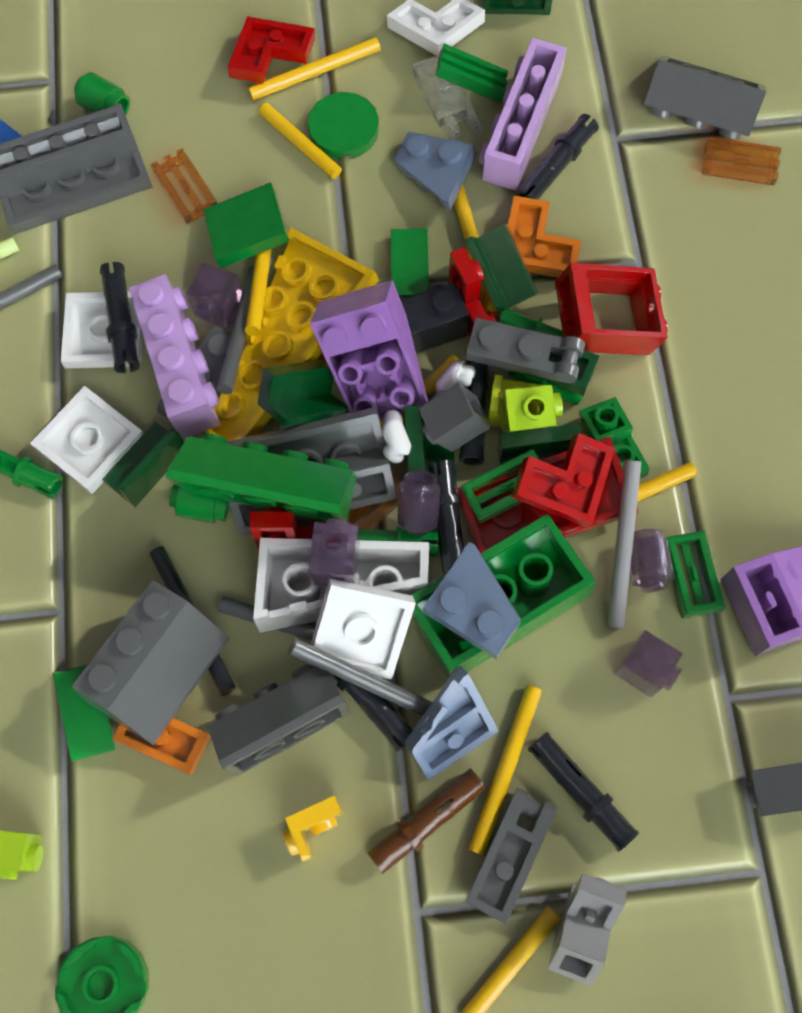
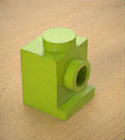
(515, 411)
(19, 853)

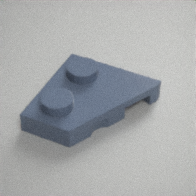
(436, 164)
(474, 604)
(451, 726)

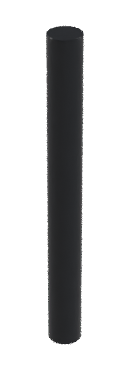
(173, 583)

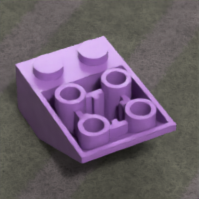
(370, 349)
(768, 599)

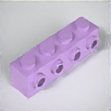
(523, 114)
(173, 356)

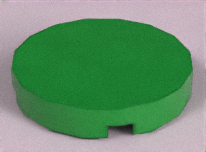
(343, 125)
(102, 977)

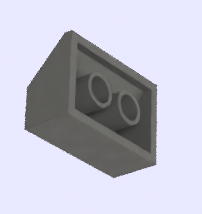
(704, 97)
(151, 662)
(276, 719)

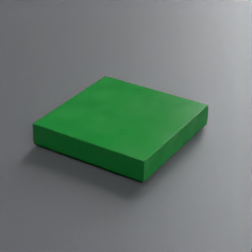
(245, 225)

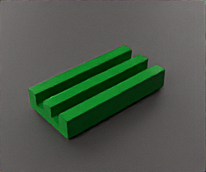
(471, 73)
(489, 477)
(686, 609)

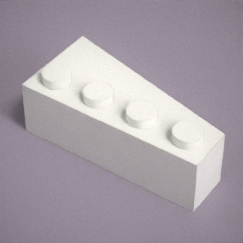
(284, 586)

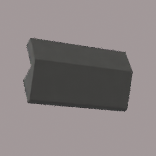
(69, 169)
(347, 438)

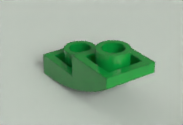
(610, 420)
(85, 726)

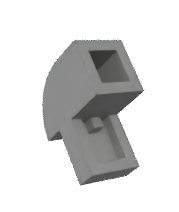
(585, 928)

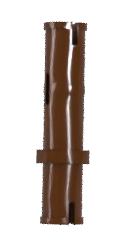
(425, 821)

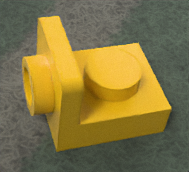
(318, 818)

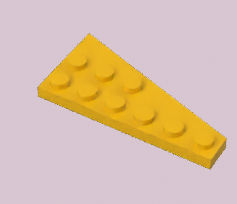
(302, 279)

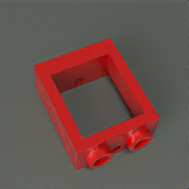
(577, 315)

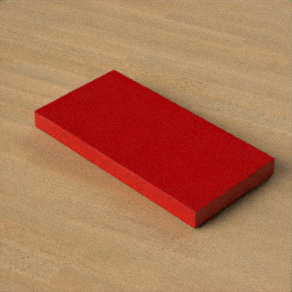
(513, 520)

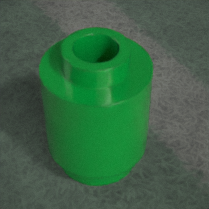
(97, 93)
(197, 506)

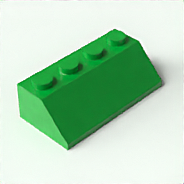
(263, 478)
(539, 579)

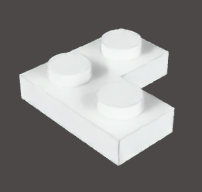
(434, 29)

